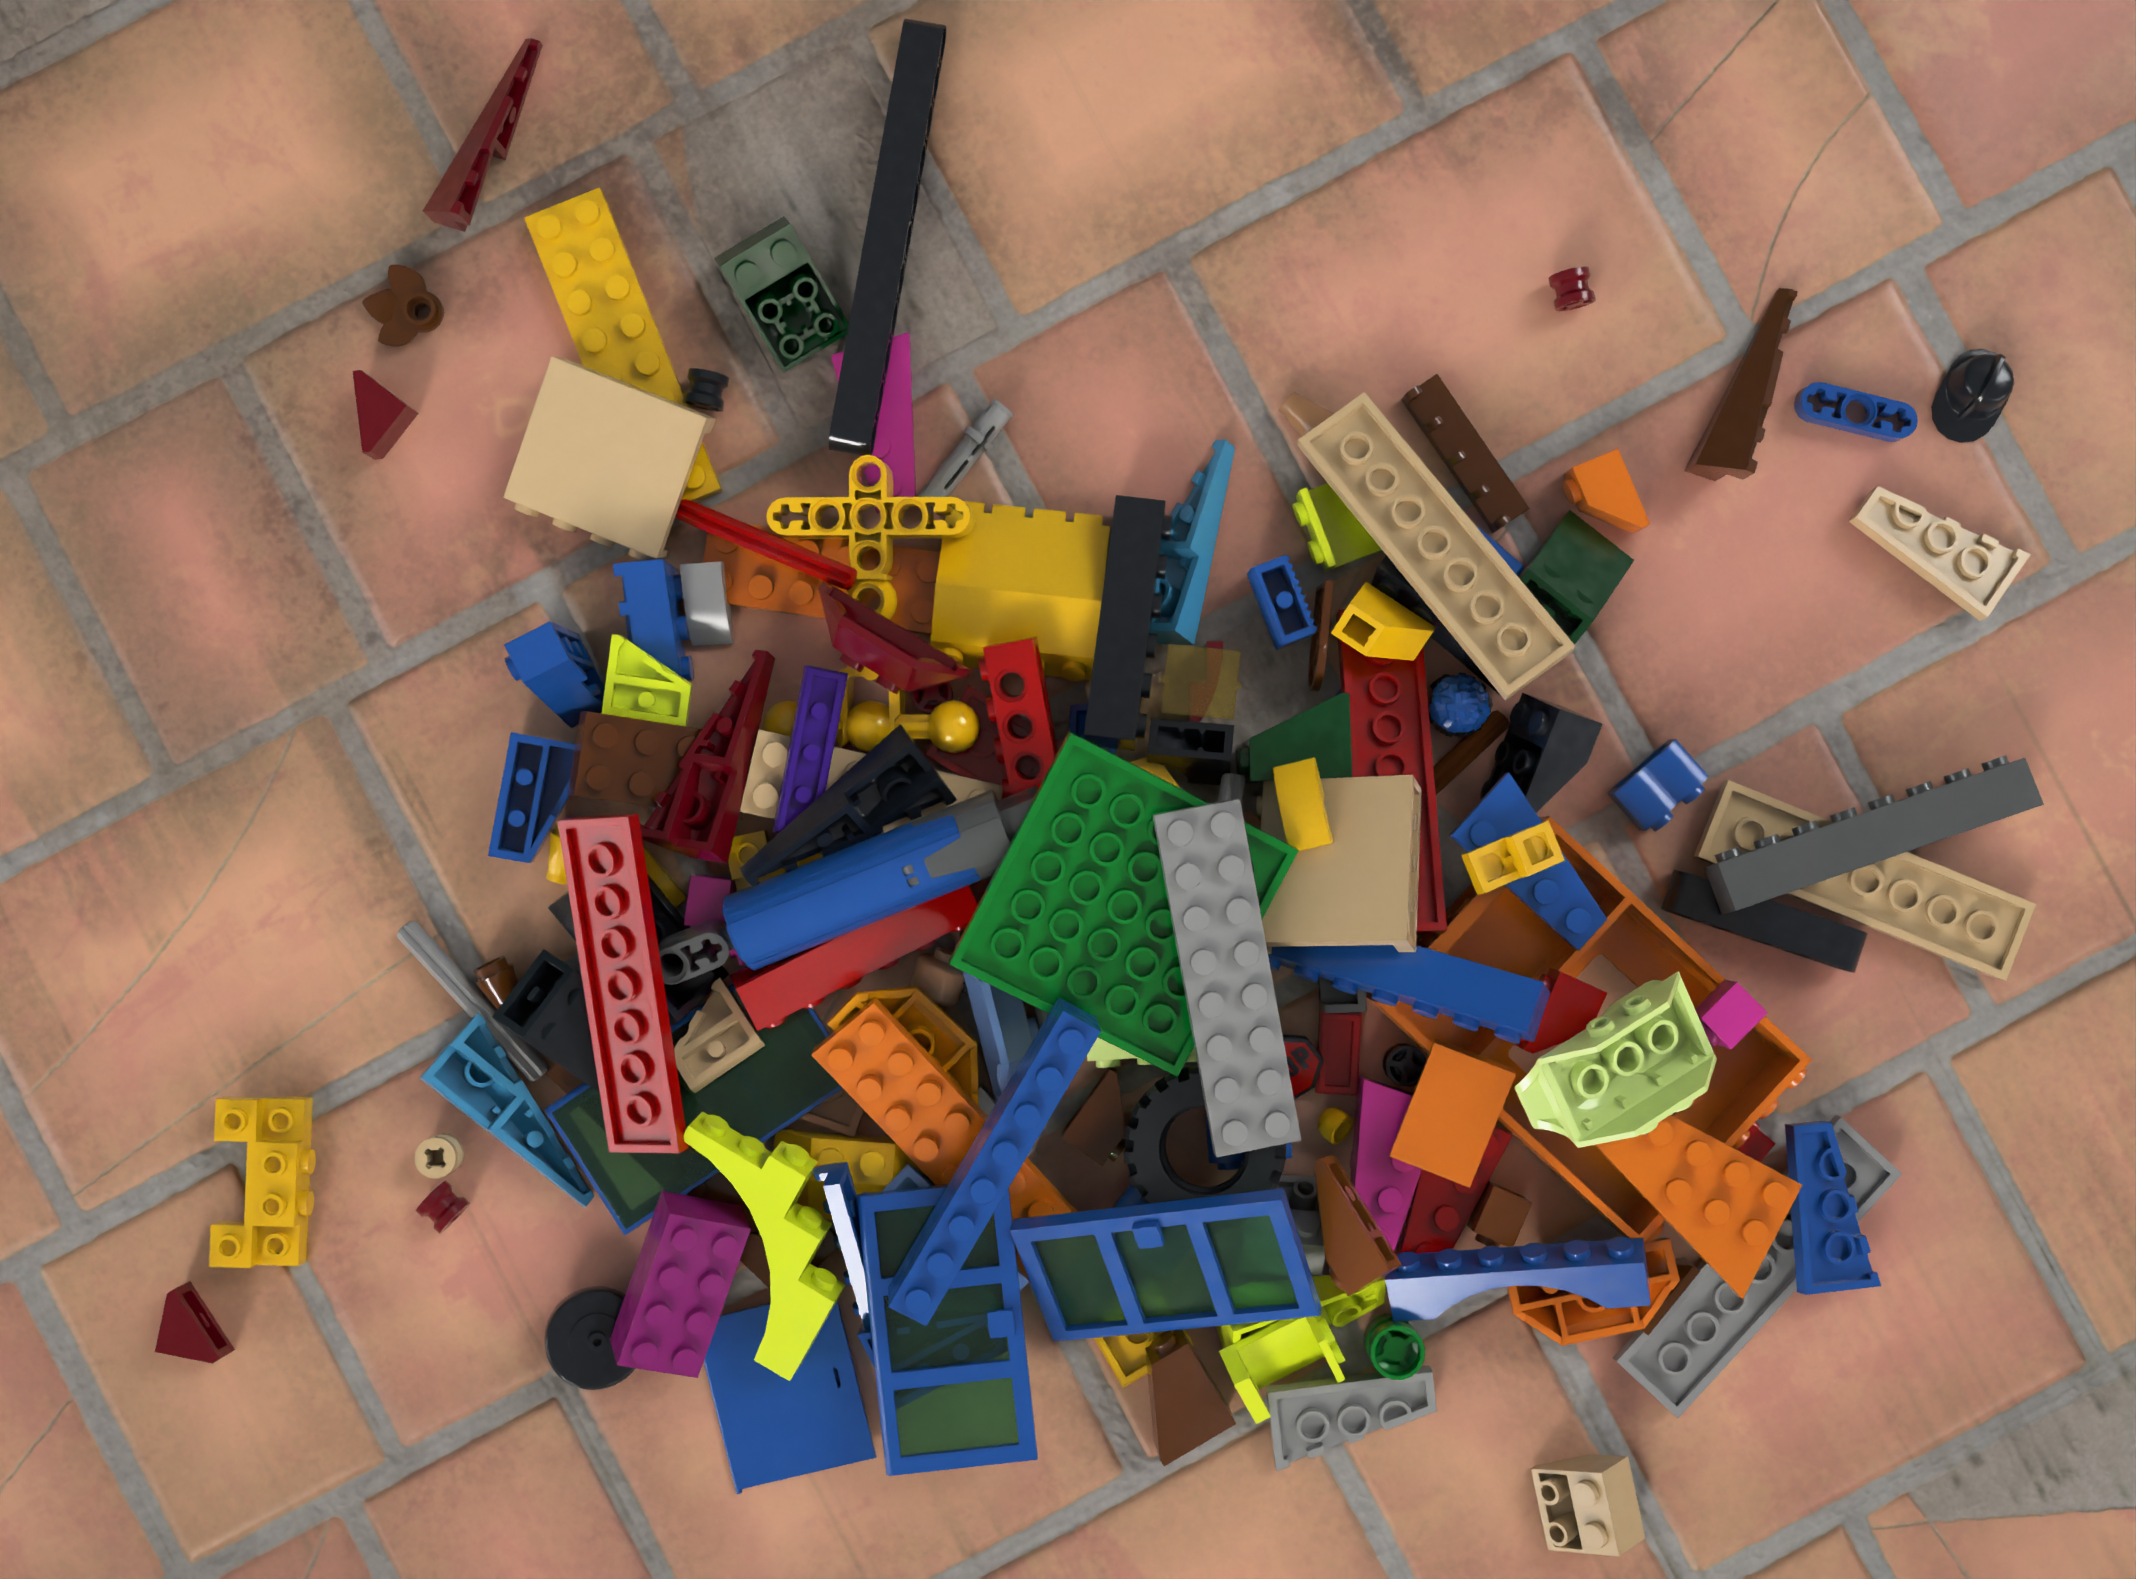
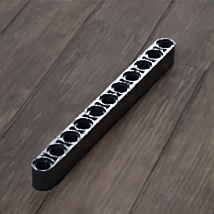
(887, 238)

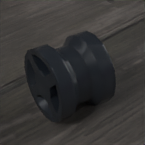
(705, 389)
(1410, 1066)

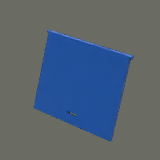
(781, 1425)

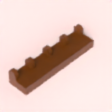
(1464, 453)

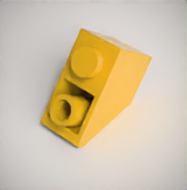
(1382, 626)

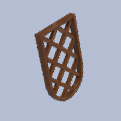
(1319, 640)

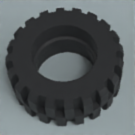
(1147, 1154)

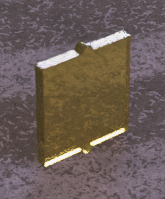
(1200, 681)

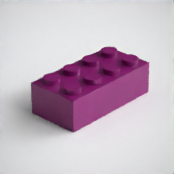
(679, 1284)

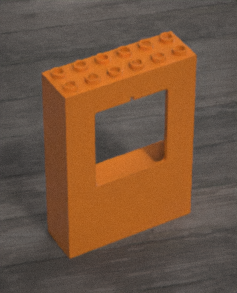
(1510, 937)

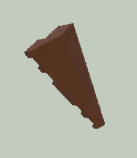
(1739, 417)

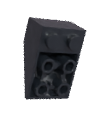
(1543, 748)
(552, 1016)

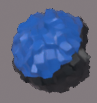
(1459, 705)

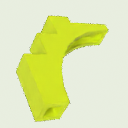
(790, 1233)

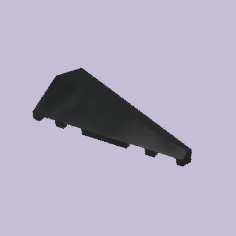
(879, 789)

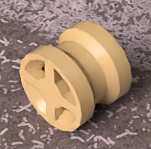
(446, 1149)

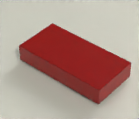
(1340, 1047)

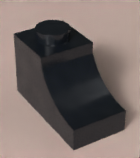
(1192, 748)

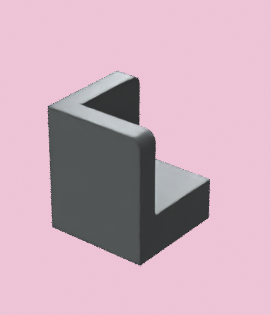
(1336, 1001)

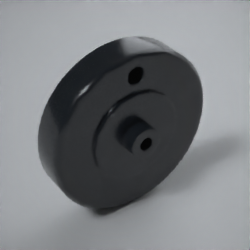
(580, 1338)

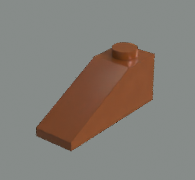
(1350, 1234)

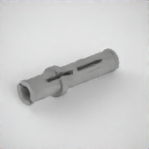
(971, 447)

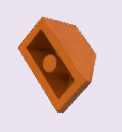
(1606, 492)

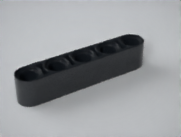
(1767, 923)

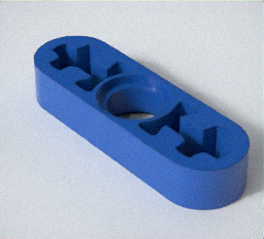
(1882, 429)

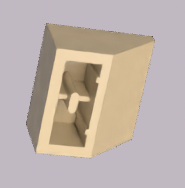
(1589, 1505)

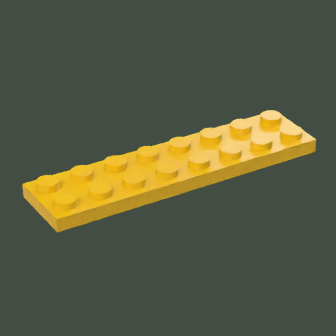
(608, 307)

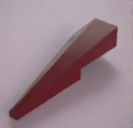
(491, 135)
(706, 797)

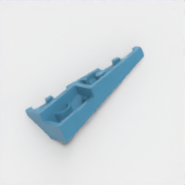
(1192, 550)
(486, 1088)

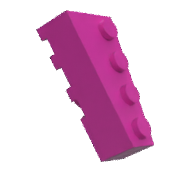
(1380, 1180)

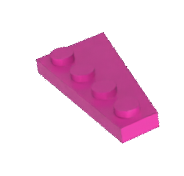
(895, 426)

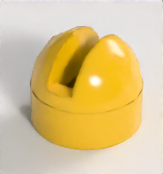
(1335, 1125)

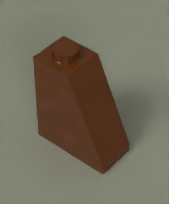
(1183, 1397)

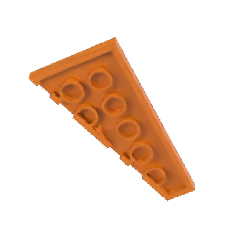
(1708, 1194)

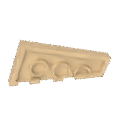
(1954, 560)

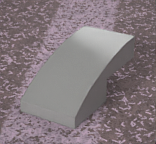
(706, 603)

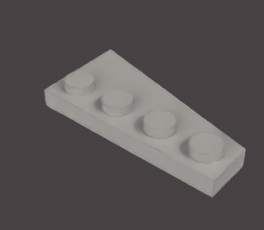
(1327, 1413)

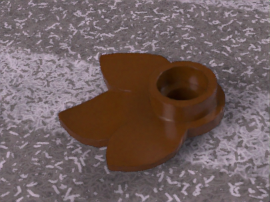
(400, 305)

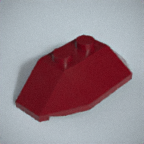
(884, 646)

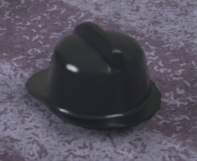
(1972, 395)

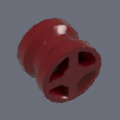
(1572, 289)
(923, 696)
(442, 1206)

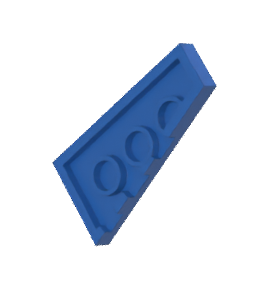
(1553, 893)
(1826, 1234)

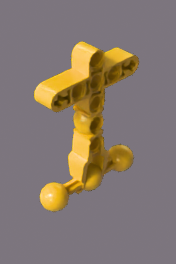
(952, 724)

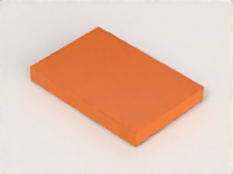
(1452, 1112)

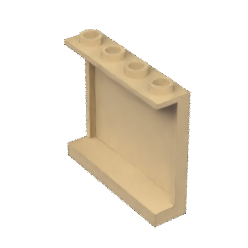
(606, 458)
(1361, 883)

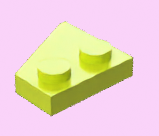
(643, 686)

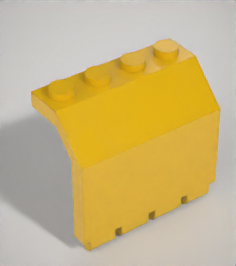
(1022, 582)

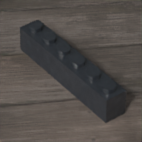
(1125, 623)

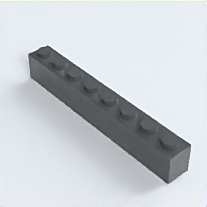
(1874, 835)

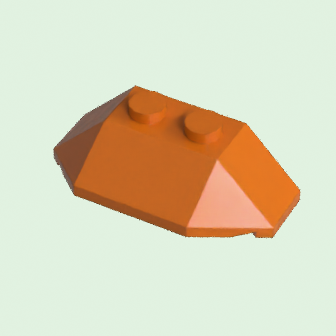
(1576, 1319)

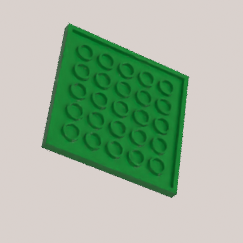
(1087, 907)

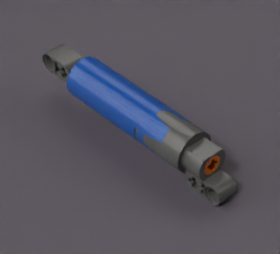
(853, 886)

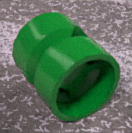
(1394, 1347)

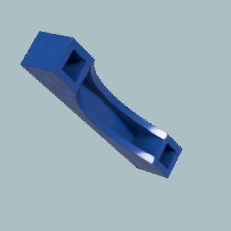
(1603, 1271)

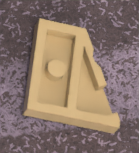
(715, 1039)

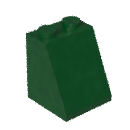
(1316, 733)

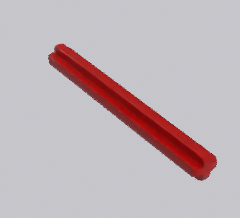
(767, 544)

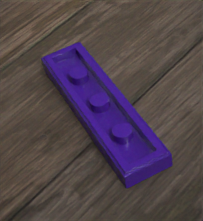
(810, 742)

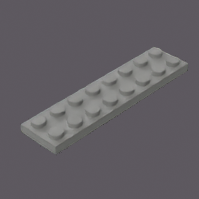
(1227, 977)
(1713, 1322)

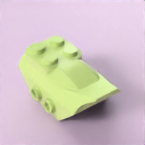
(1623, 1069)

